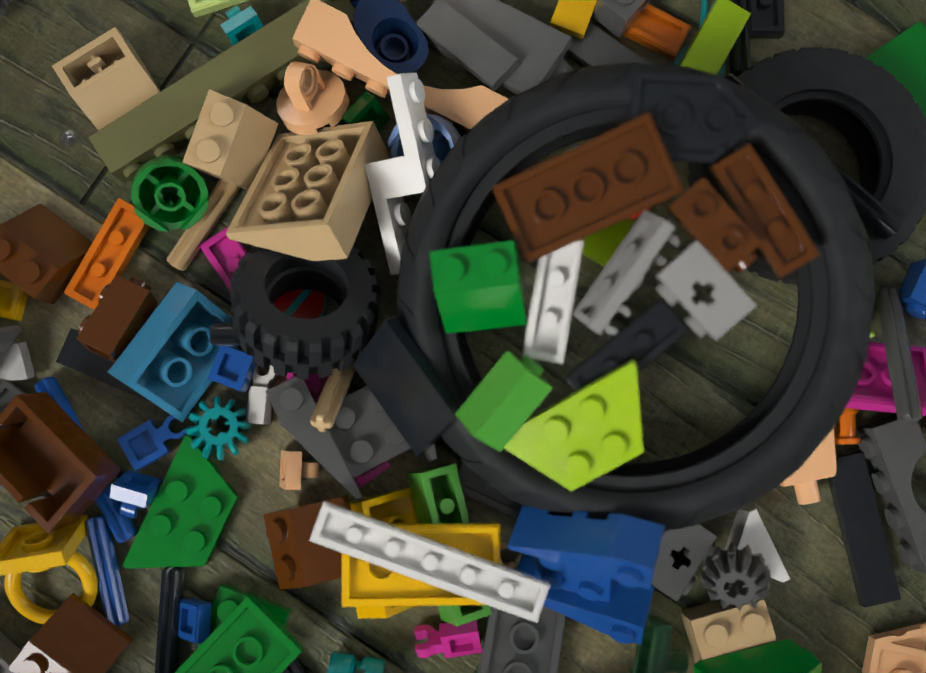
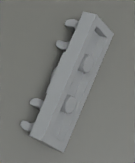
(625, 272)

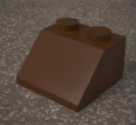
(41, 252)
(296, 558)
(73, 642)

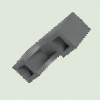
(893, 453)

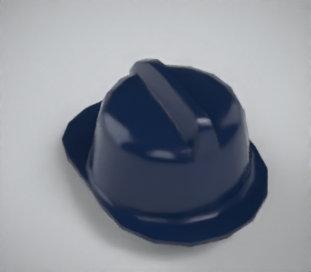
(391, 35)

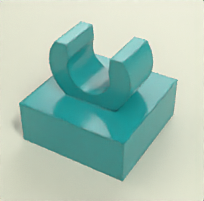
(241, 24)

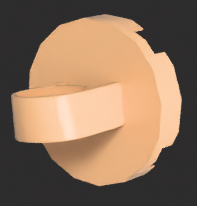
(311, 99)

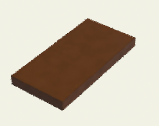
(588, 188)

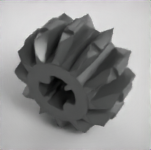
(736, 576)

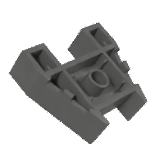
(357, 441)

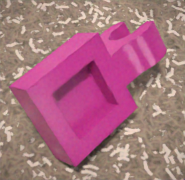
(449, 639)

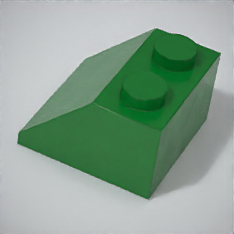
(479, 287)

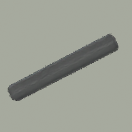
(898, 356)

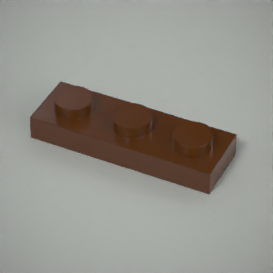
(764, 211)

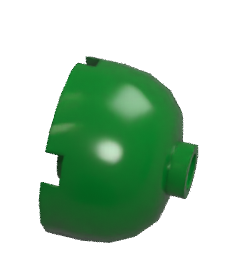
(169, 193)

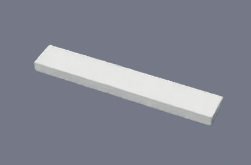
(430, 561)

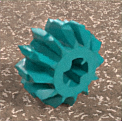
(214, 416)

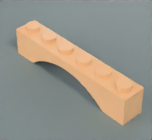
(329, 36)

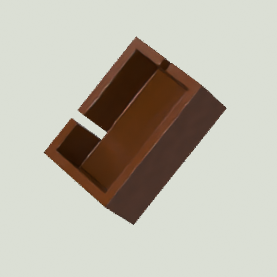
(50, 457)

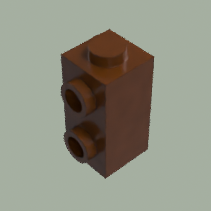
(715, 227)
(117, 318)

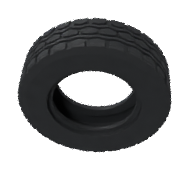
(869, 111)

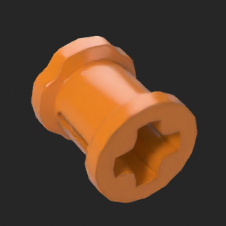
(845, 428)

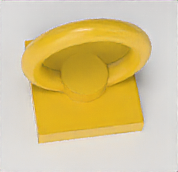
(35, 550)

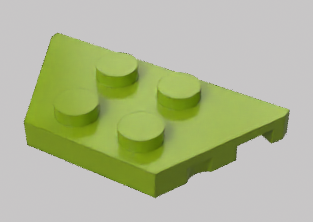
(585, 430)

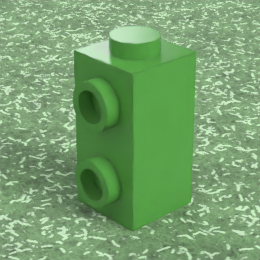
(504, 400)

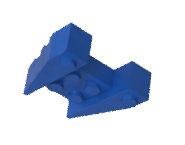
(594, 567)

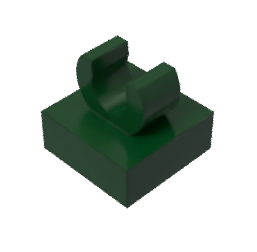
(366, 109)

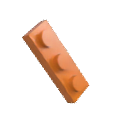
(107, 254)

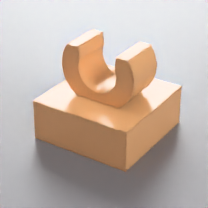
(293, 469)

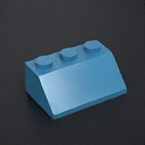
(173, 352)

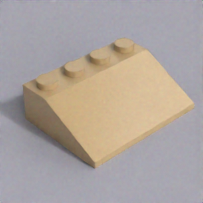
(311, 193)

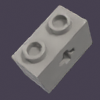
(727, 300)

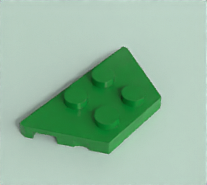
(185, 514)

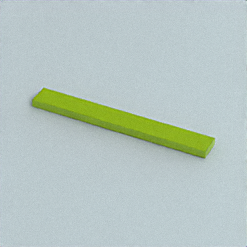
(706, 54)

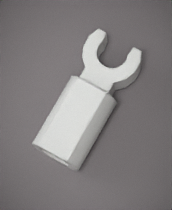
(259, 406)

